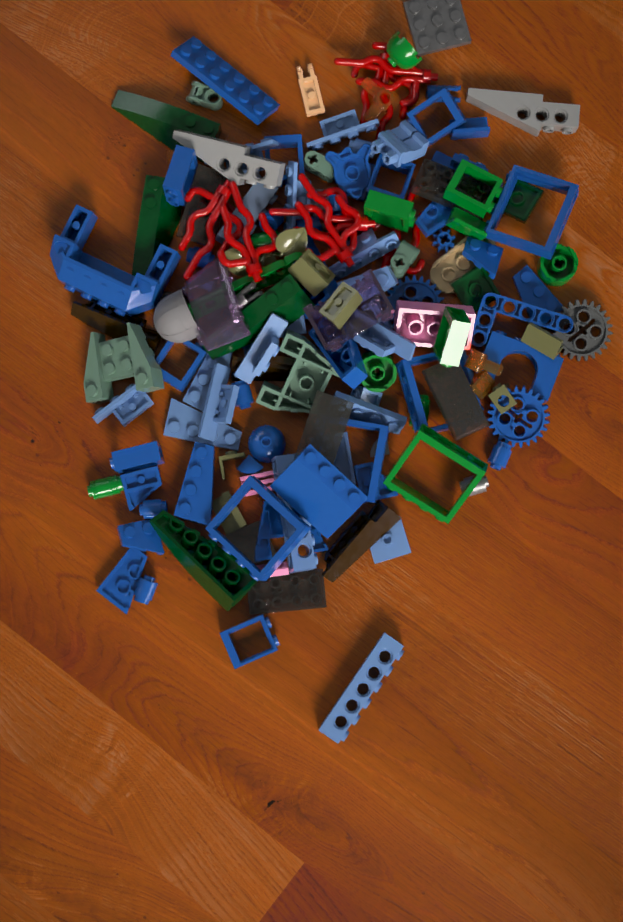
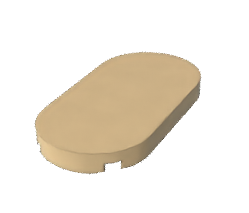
(451, 266)

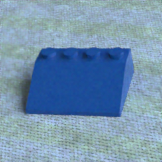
(318, 491)

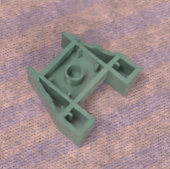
(119, 360)
(307, 375)

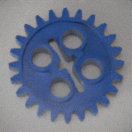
(421, 289)
(507, 429)

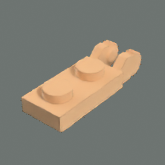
(310, 92)

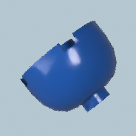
(266, 443)

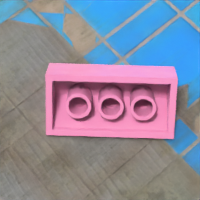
(422, 320)

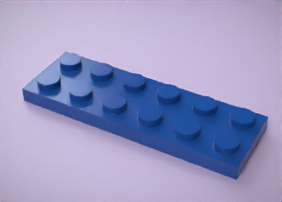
(225, 80)

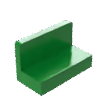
(466, 224)

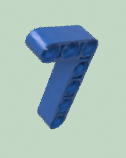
(517, 313)

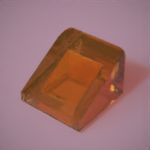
(482, 384)

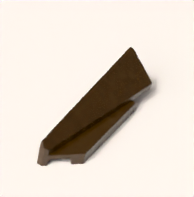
(111, 323)
(277, 371)
(358, 538)

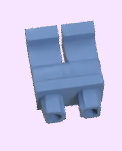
(400, 145)

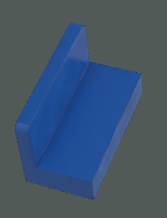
(472, 128)

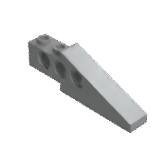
(508, 104)
(216, 150)

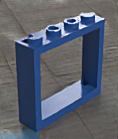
(558, 185)
(411, 391)
(379, 456)
(301, 528)

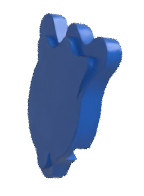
(351, 169)

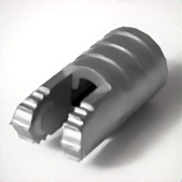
(243, 297)

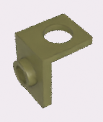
(498, 391)
(230, 455)

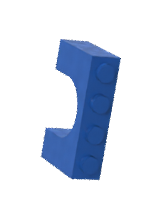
(545, 368)

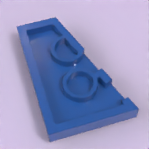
(433, 218)
(534, 292)
(123, 579)

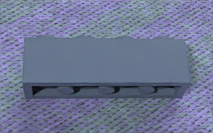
(256, 202)

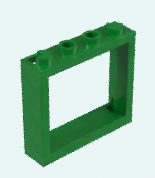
(449, 449)

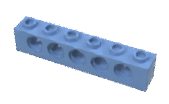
(295, 561)
(329, 726)

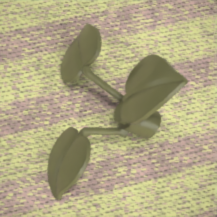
(286, 242)

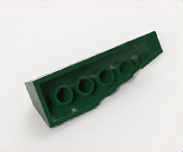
(162, 118)
(155, 225)
(283, 299)
(204, 560)

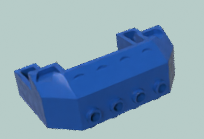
(103, 281)

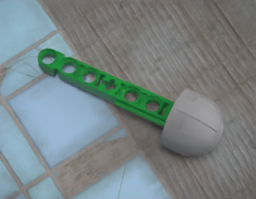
(174, 314)

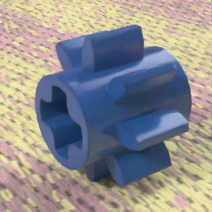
(438, 238)

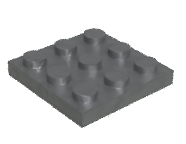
(436, 25)

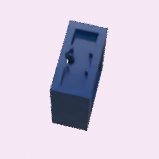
(452, 106)
(288, 141)
(407, 169)
(180, 175)
(173, 381)
(137, 458)
(232, 652)

